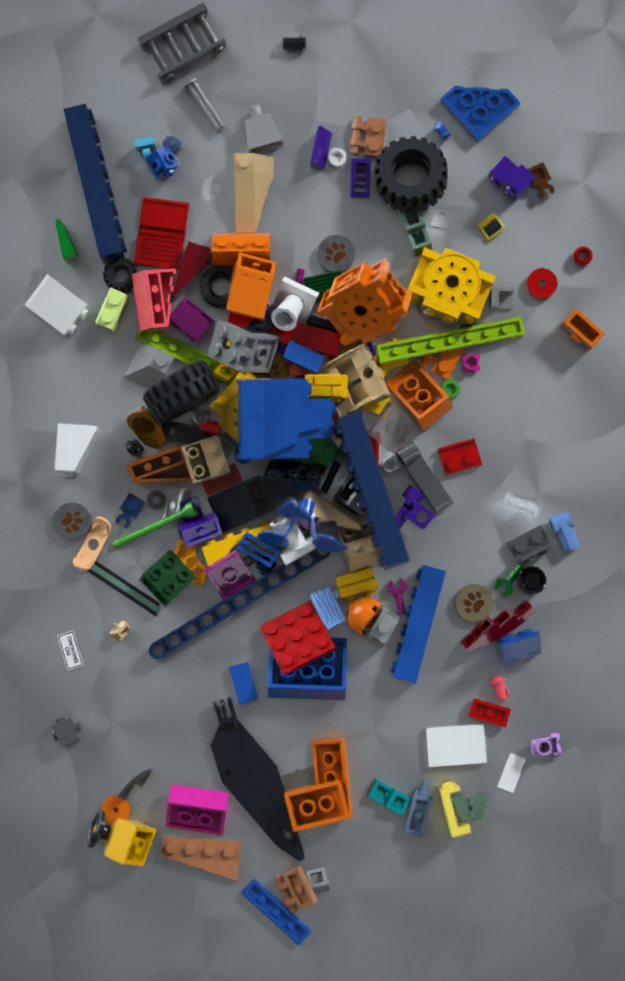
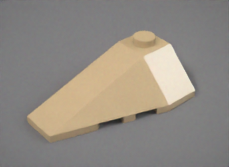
(252, 184)

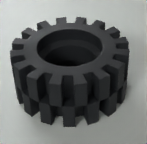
(114, 265)

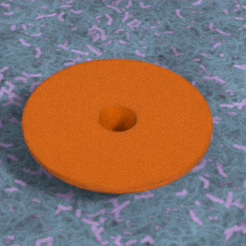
(115, 808)

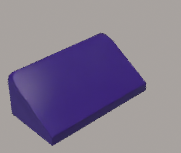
(321, 148)

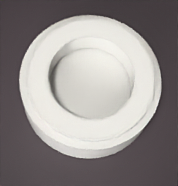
(336, 157)

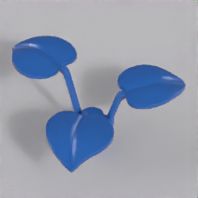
(301, 513)

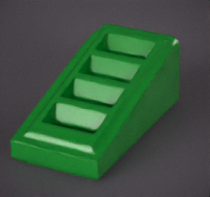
(67, 247)

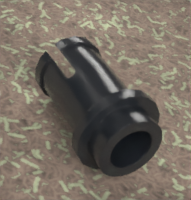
(294, 43)

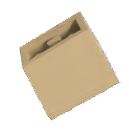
(205, 459)
(360, 551)

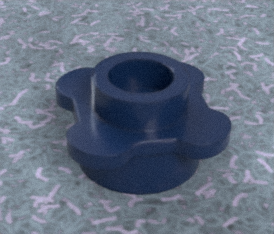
(263, 568)

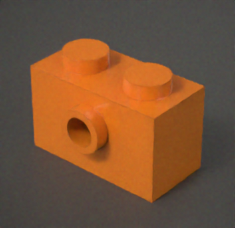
(582, 329)

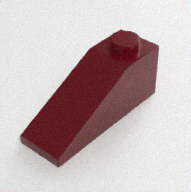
(193, 264)

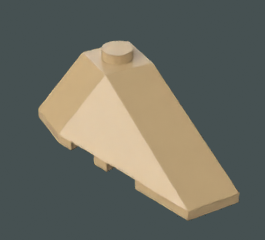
(329, 509)

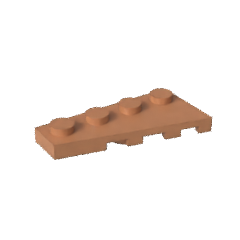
(206, 854)

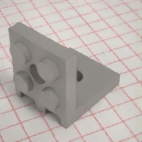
(244, 348)

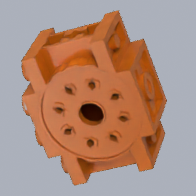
(365, 302)

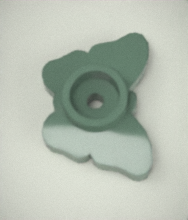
(478, 805)

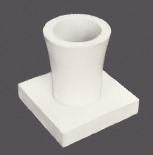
(293, 304)
(298, 543)

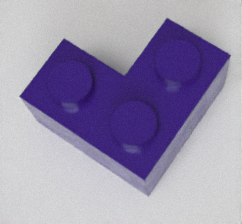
(511, 178)

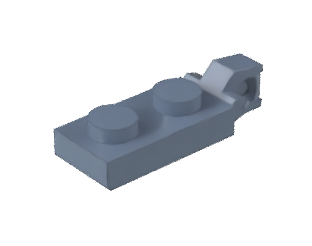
(419, 810)

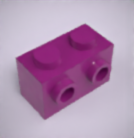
(191, 320)

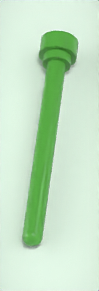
(188, 511)

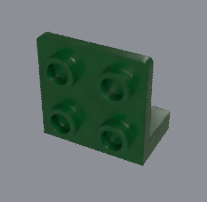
(167, 578)

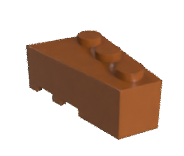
(160, 466)

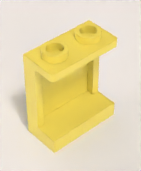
(455, 829)

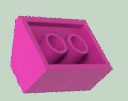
(197, 809)

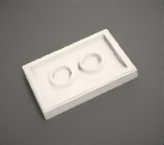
(456, 745)

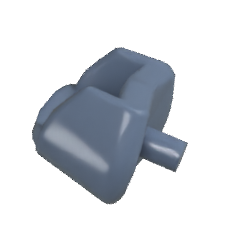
(173, 142)

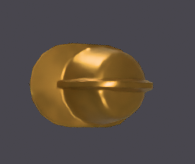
(146, 428)

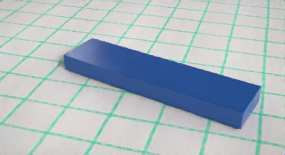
(276, 911)

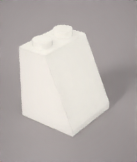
(57, 306)
(73, 447)

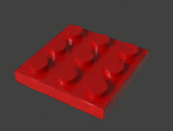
(297, 638)

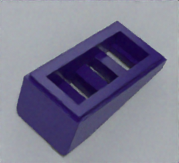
(354, 162)

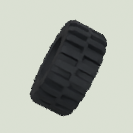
(407, 152)
(181, 392)

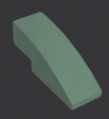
(415, 231)

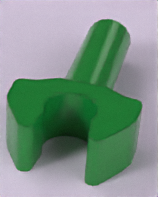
(509, 580)

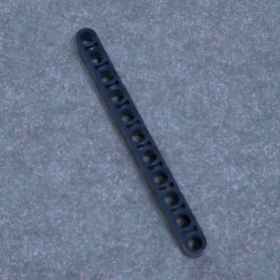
(234, 608)

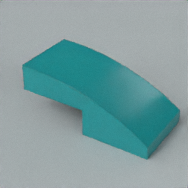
(388, 796)

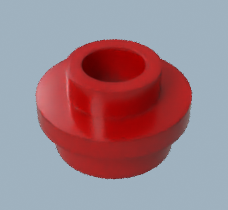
(586, 251)

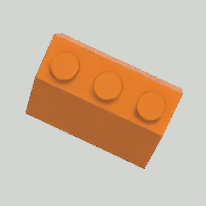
(228, 245)

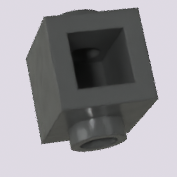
(66, 730)

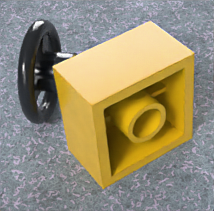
(124, 840)

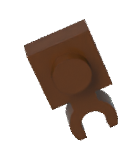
(541, 178)

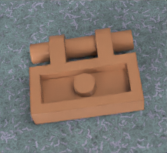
(374, 138)
(300, 888)

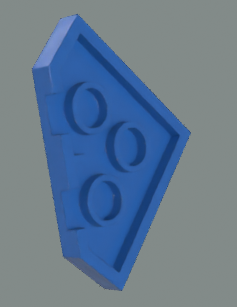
(480, 107)

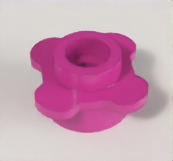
(473, 367)

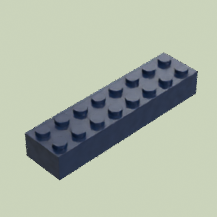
(93, 179)
(372, 491)

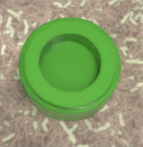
(452, 388)

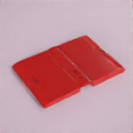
(161, 233)

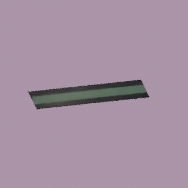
(124, 588)

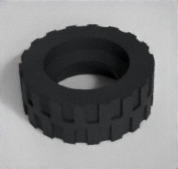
(206, 283)

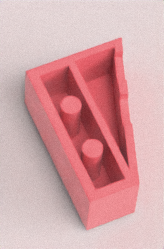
(152, 297)

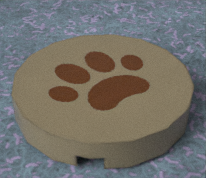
(474, 603)

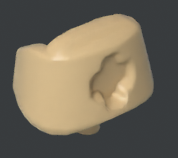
(120, 630)

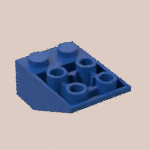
(519, 647)

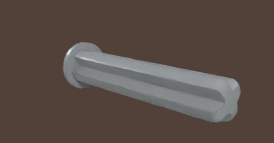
(204, 104)

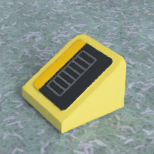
(491, 226)

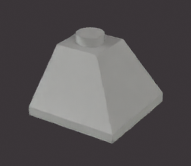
(149, 366)

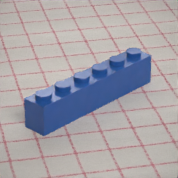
(419, 623)

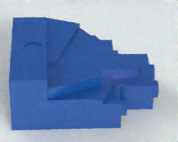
(280, 418)

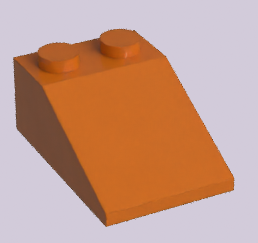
(419, 395)
(316, 805)

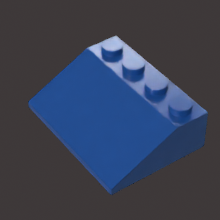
(318, 680)

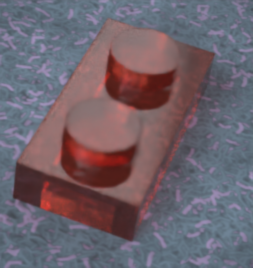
(220, 483)

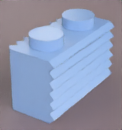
(328, 607)

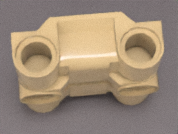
(357, 364)

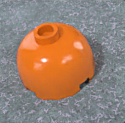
(363, 613)

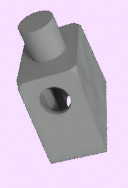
(261, 131)
(383, 627)

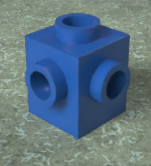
(162, 162)

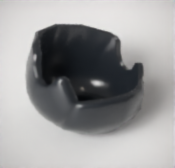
(532, 580)

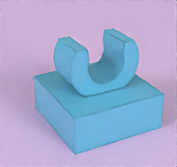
(145, 145)

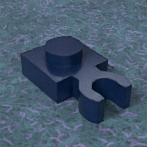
(132, 507)

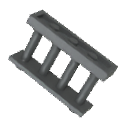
(166, 32)

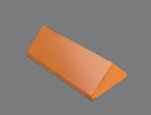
(331, 764)

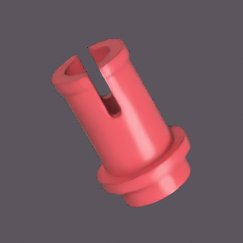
(500, 688)

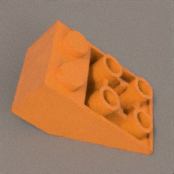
(250, 286)

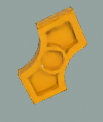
(190, 559)

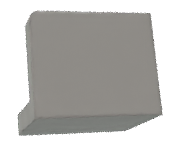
(501, 297)

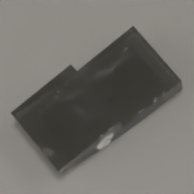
(139, 780)

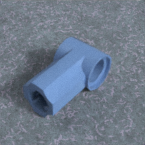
(563, 527)

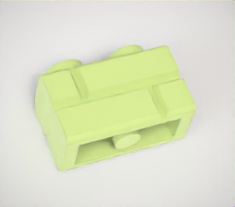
(112, 310)

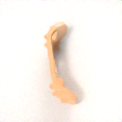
(86, 557)

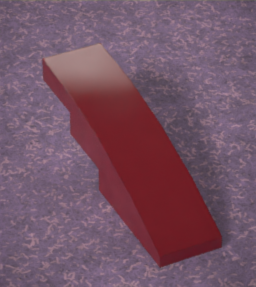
(491, 630)

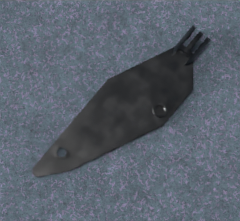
(253, 779)

